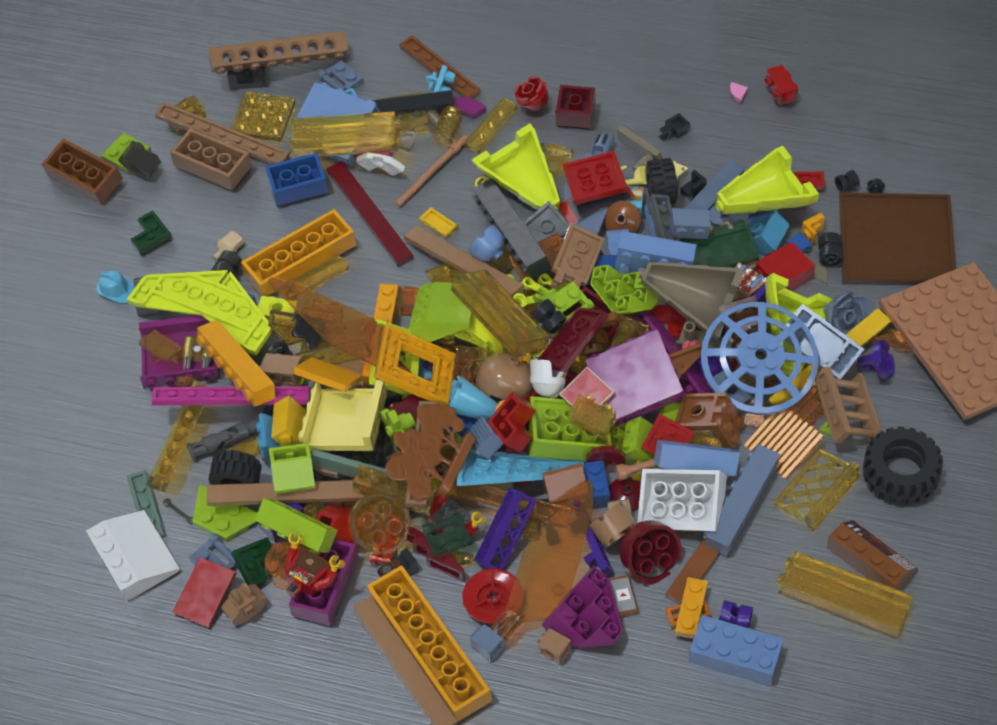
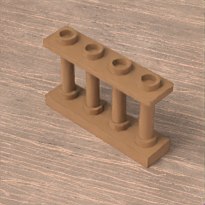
(834, 409)

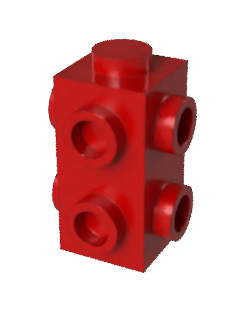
(781, 84)

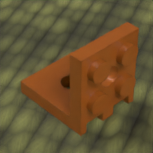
(716, 415)

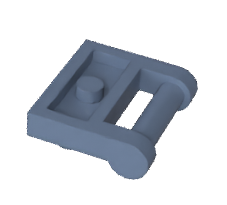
(343, 74)
(206, 553)

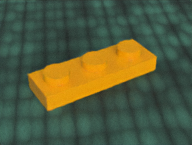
(691, 607)

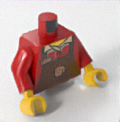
(307, 570)

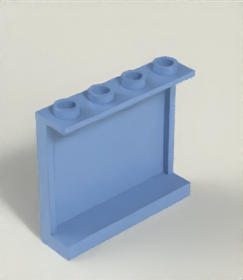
(331, 102)

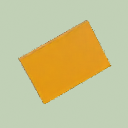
(327, 374)

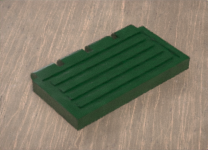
(725, 246)

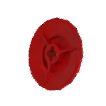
(480, 588)

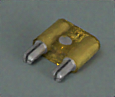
(194, 352)

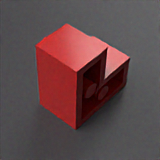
(510, 420)

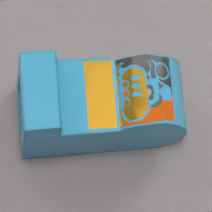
(638, 199)

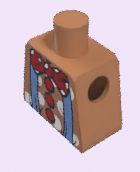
(749, 284)

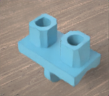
(444, 76)

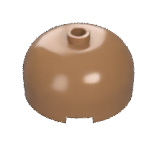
(504, 374)

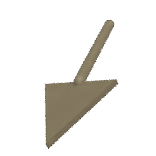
(820, 271)

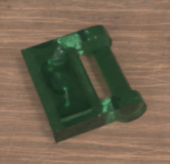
(449, 540)

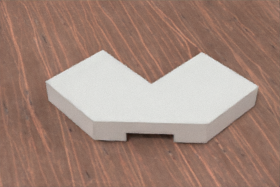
(371, 161)

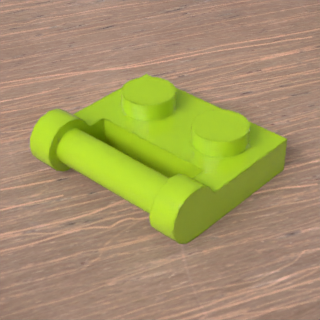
(568, 297)

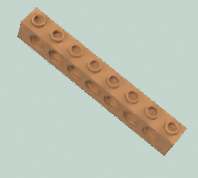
(318, 41)

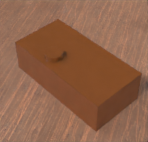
(82, 171)

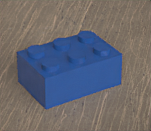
(296, 179)

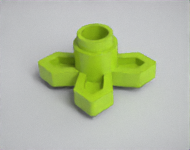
(396, 423)

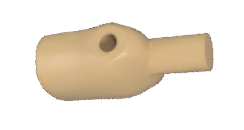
(230, 242)

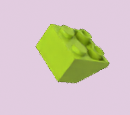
(630, 438)
(291, 468)

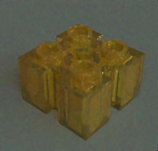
(592, 416)

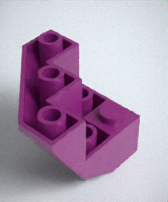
(587, 613)

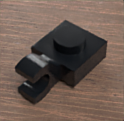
(676, 125)

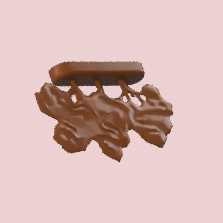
(423, 451)

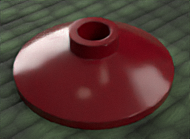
(617, 492)

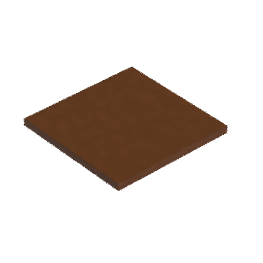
(895, 236)

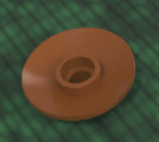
(630, 213)

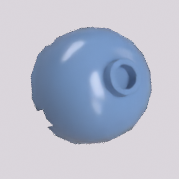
(489, 245)

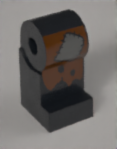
(406, 559)

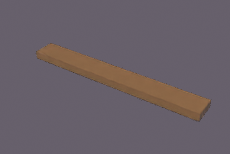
(255, 147)
(458, 258)
(254, 493)

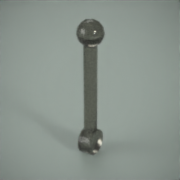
(167, 503)

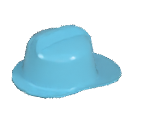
(115, 286)

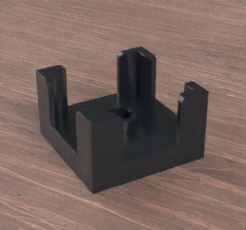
(247, 78)

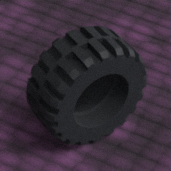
(905, 444)

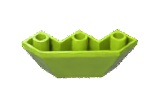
(622, 291)

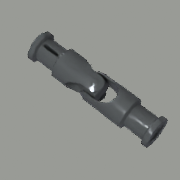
(217, 440)

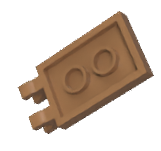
(576, 256)

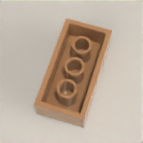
(211, 159)

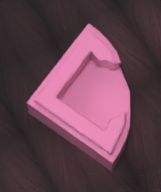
(738, 91)

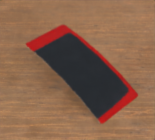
(574, 213)

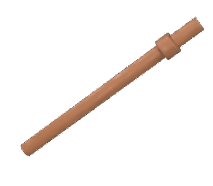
(454, 148)

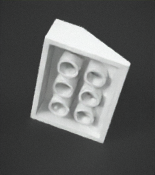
(682, 498)
(133, 552)

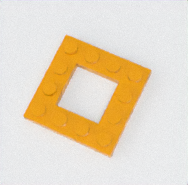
(387, 371)

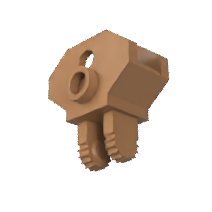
(244, 603)

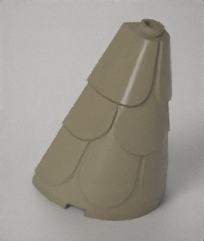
(693, 290)

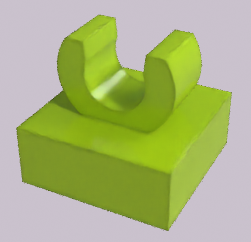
(544, 295)

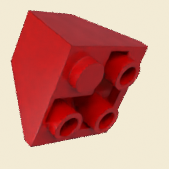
(337, 518)

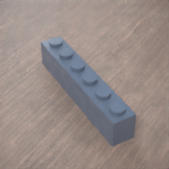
(742, 498)

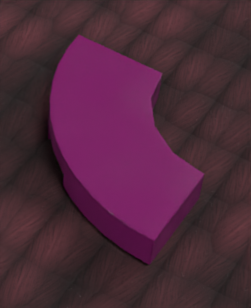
(469, 106)

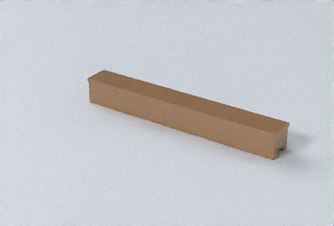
(403, 663)

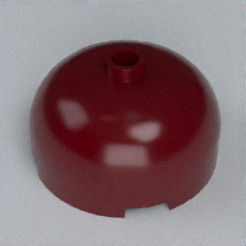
(649, 544)

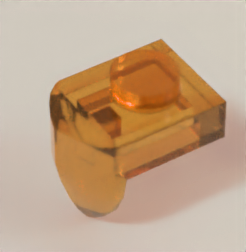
(754, 420)

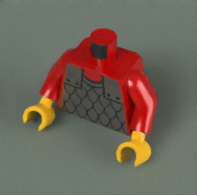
(445, 507)

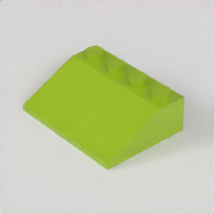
(438, 312)
(555, 435)

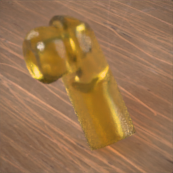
(463, 558)

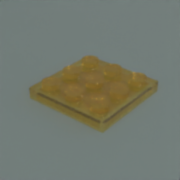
(263, 116)

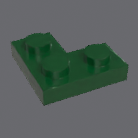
(153, 235)
(249, 561)

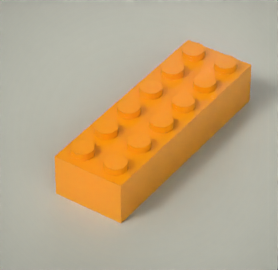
(299, 251)

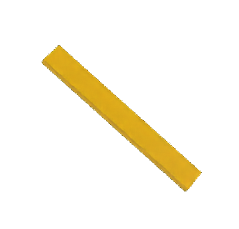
(861, 334)

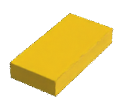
(438, 223)

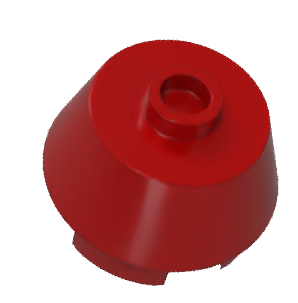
(532, 94)

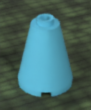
(470, 400)

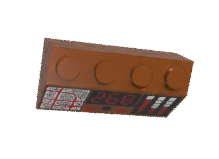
(870, 555)

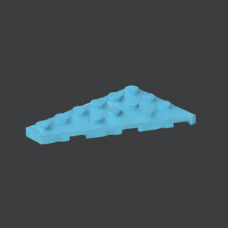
(506, 468)

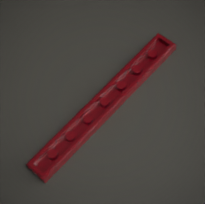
(370, 213)

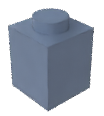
(486, 642)

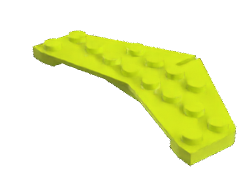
(207, 294)

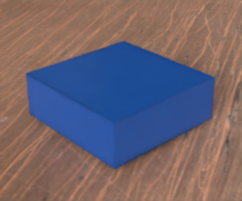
(801, 242)

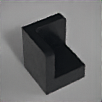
(693, 187)

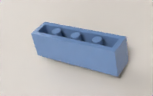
(696, 457)

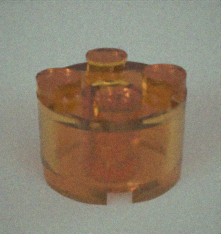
(275, 564)

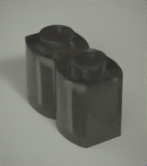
(139, 160)

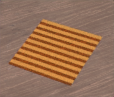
(787, 436)

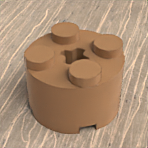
(612, 524)

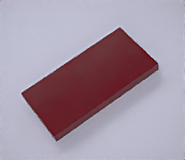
(573, 338)

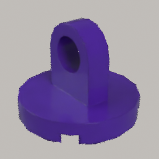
(878, 360)

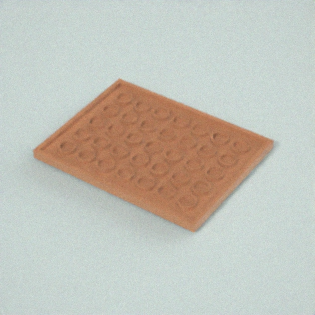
(953, 334)

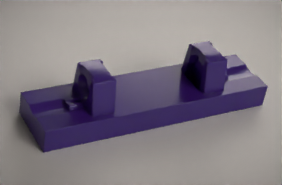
(598, 555)

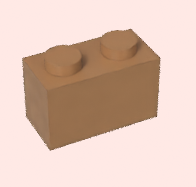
(280, 368)

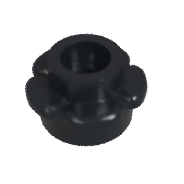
(875, 189)

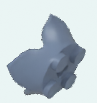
(847, 311)

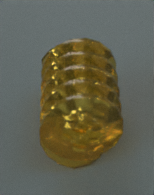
(447, 125)

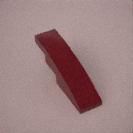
(444, 564)

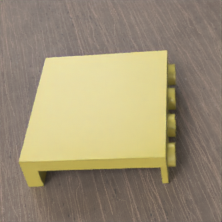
(343, 419)

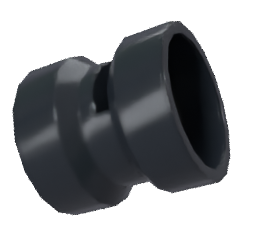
(847, 181)

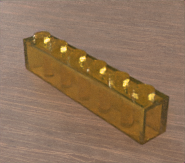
(175, 444)

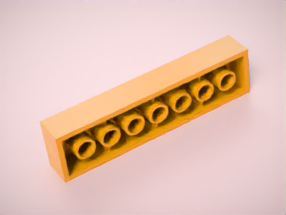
(430, 643)

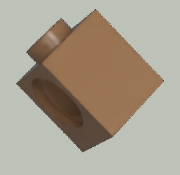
(554, 646)

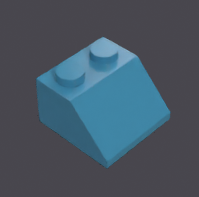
(768, 231)

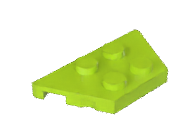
(222, 520)

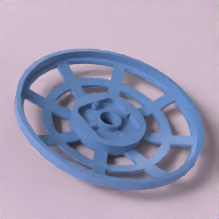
(756, 367)

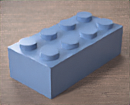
(638, 250)
(736, 650)

